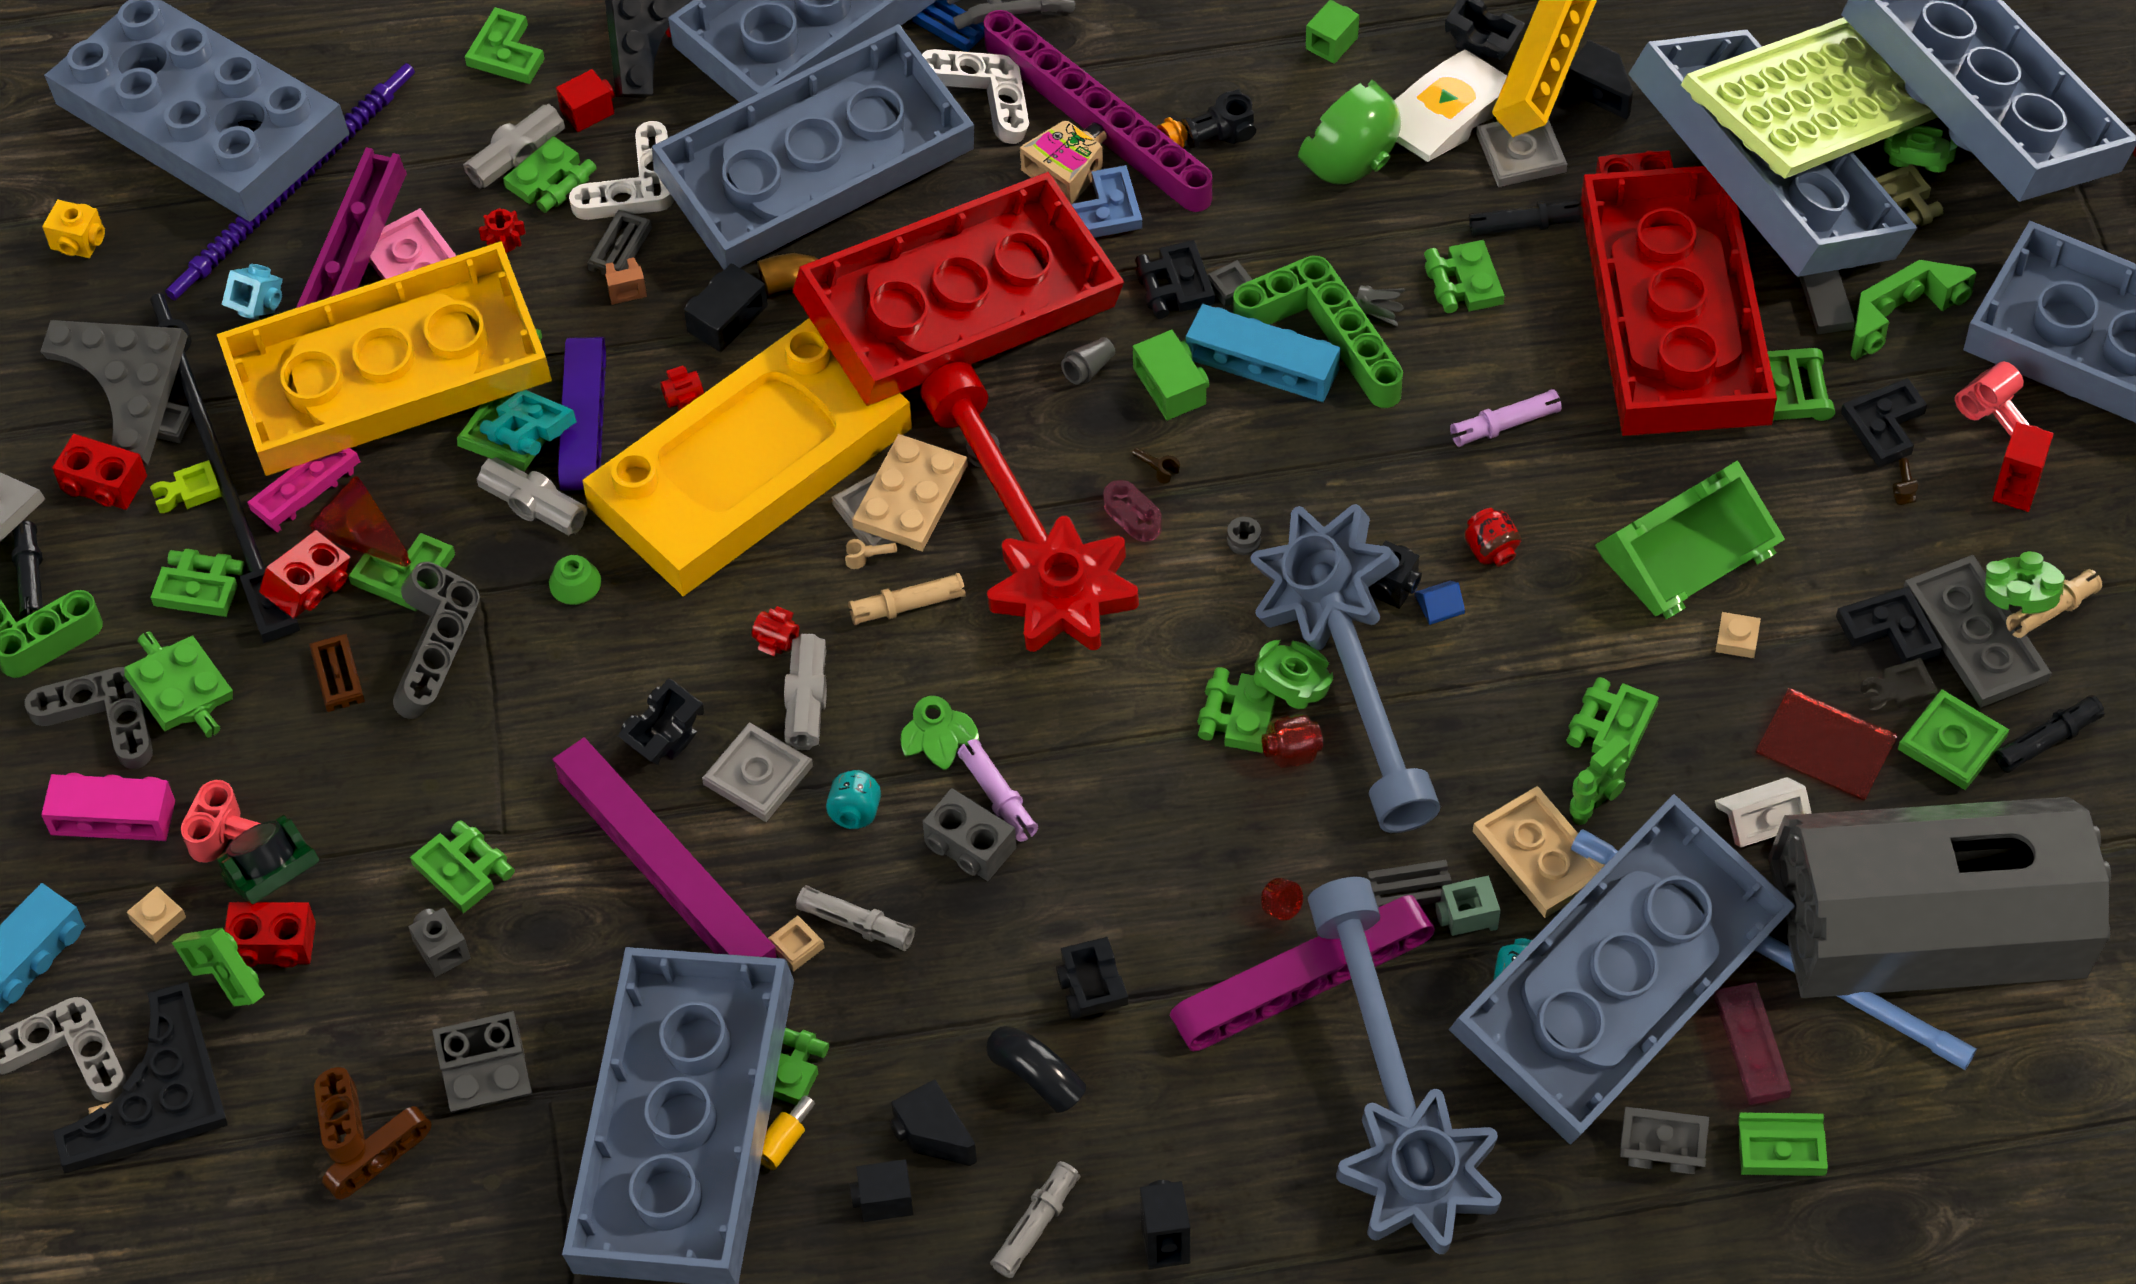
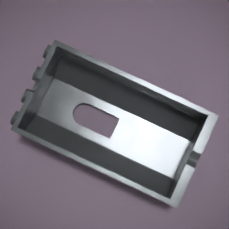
(1894, 914)

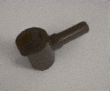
(1159, 465)
(1905, 491)

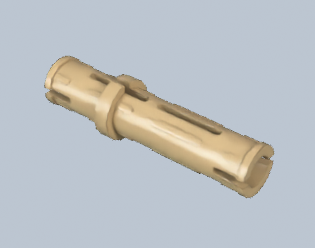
(2073, 594)
(906, 599)

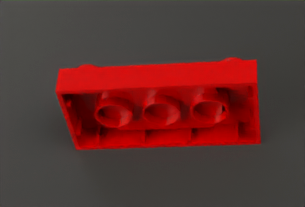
(957, 287)
(1676, 302)

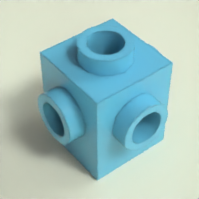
(252, 291)

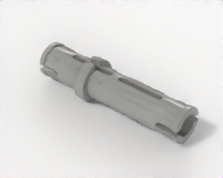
(869, 923)
(1044, 1206)

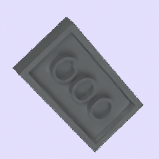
(1976, 633)

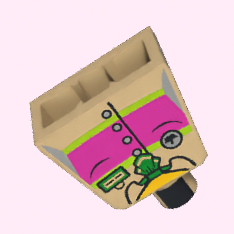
(1067, 155)

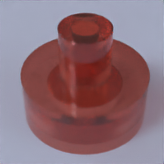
(1282, 898)

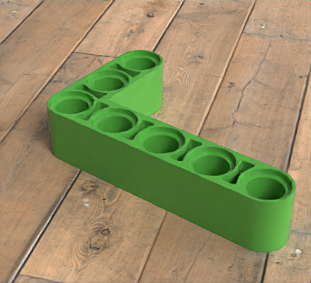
(1317, 287)
(46, 632)

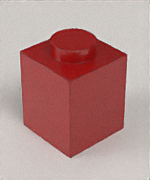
(585, 100)

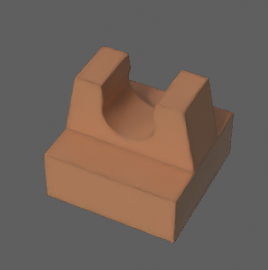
(625, 284)

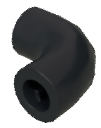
(1036, 1066)

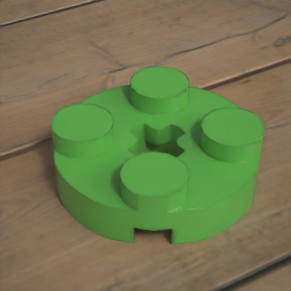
(1920, 147)
(2024, 583)
(1275, 673)

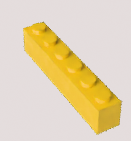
(1541, 64)

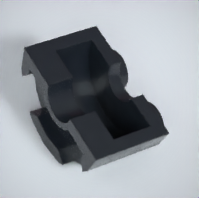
(1481, 31)
(666, 723)
(1091, 978)

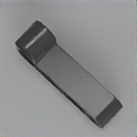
(433, 646)

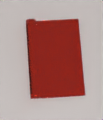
(1827, 743)

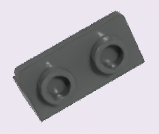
(1664, 1138)

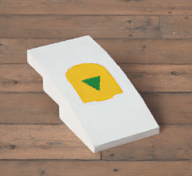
(1447, 104)

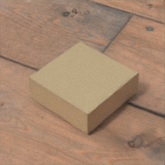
(796, 943)

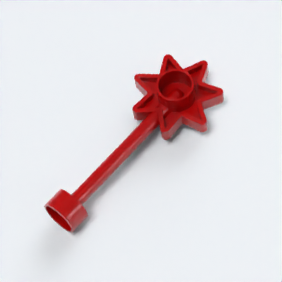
(1055, 576)

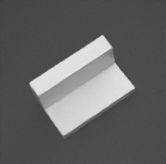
(1760, 810)

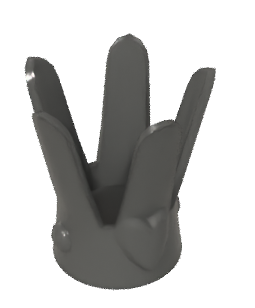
(1379, 303)

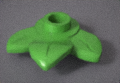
(937, 736)

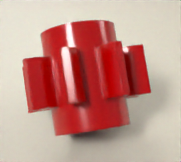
(504, 227)
(681, 387)
(775, 631)

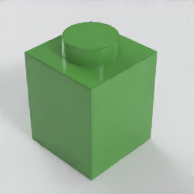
(1332, 31)

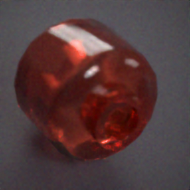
(1292, 741)

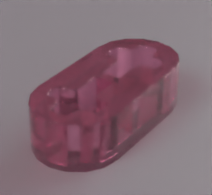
(1127, 514)

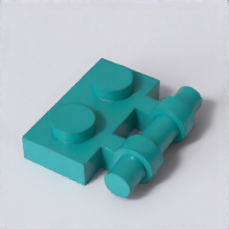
(534, 418)

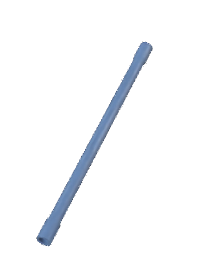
(1938, 1041)

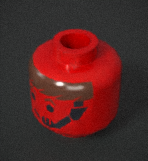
(1492, 537)

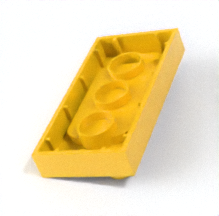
(384, 358)
(742, 459)

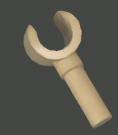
(858, 552)

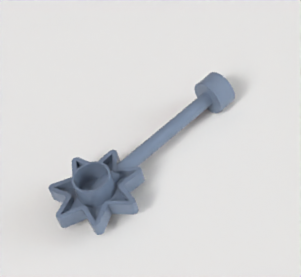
(1325, 586)
(1415, 1158)

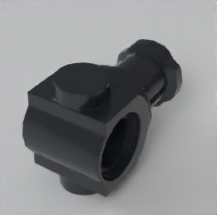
(1227, 120)

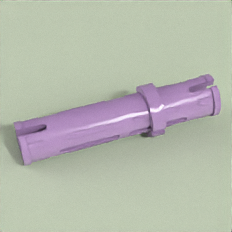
(1490, 422)
(1006, 802)

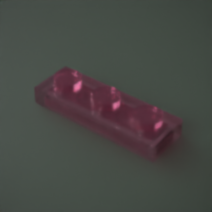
(1753, 1043)

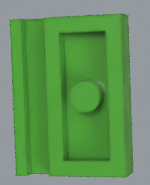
(1782, 1144)

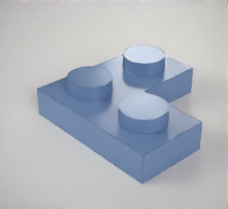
(1115, 205)

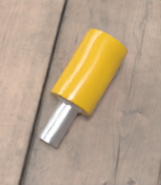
(784, 1133)

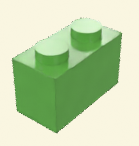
(1170, 374)

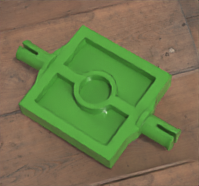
(178, 683)

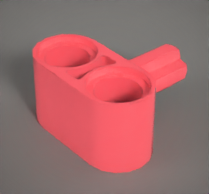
(1992, 394)
(218, 822)

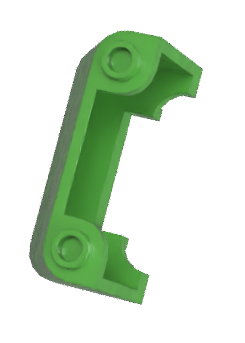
(1692, 541)

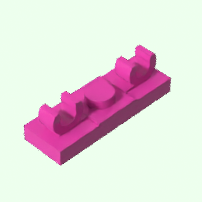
(301, 486)

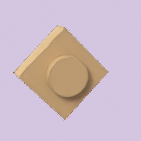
(1738, 635)
(156, 914)

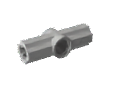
(512, 145)
(532, 496)
(805, 692)

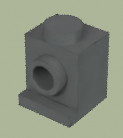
(438, 940)

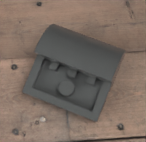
(482, 1062)

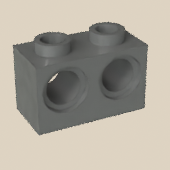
(974, 829)

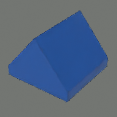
(1441, 601)

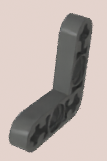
(103, 698)

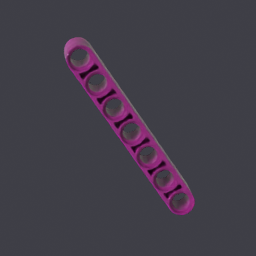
(1294, 977)

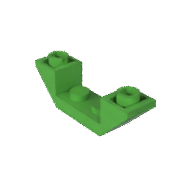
(1939, 281)

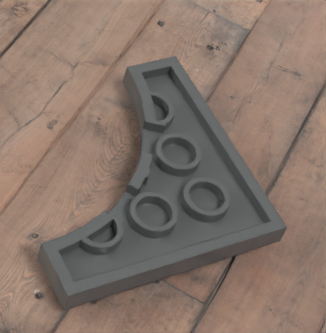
(131, 365)

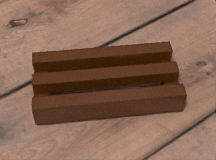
(342, 697)

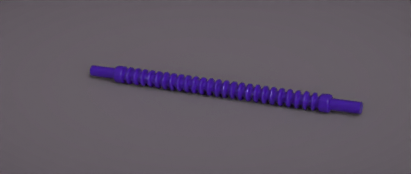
(201, 265)

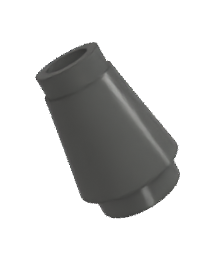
(1086, 361)

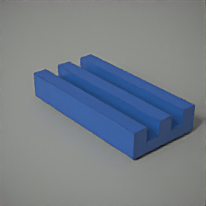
(944, 12)

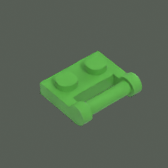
(1788, 385)

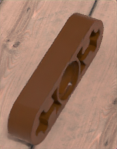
(348, 1123)
(379, 1152)

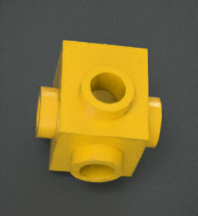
(73, 229)

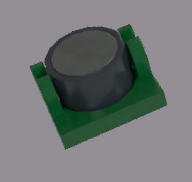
(265, 859)

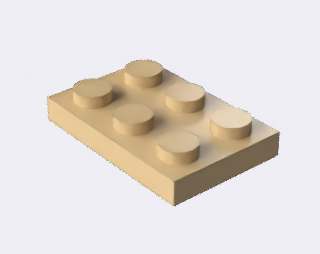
(910, 492)
(1535, 850)

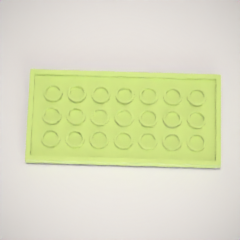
(1808, 97)

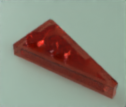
(359, 524)

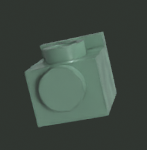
(1468, 906)

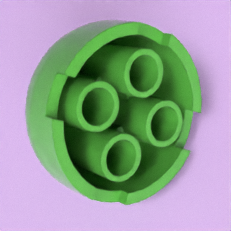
(1353, 136)

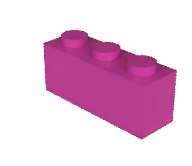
(108, 807)

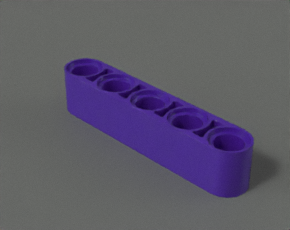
(584, 393)

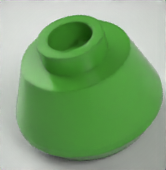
(574, 580)

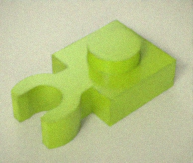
(192, 485)

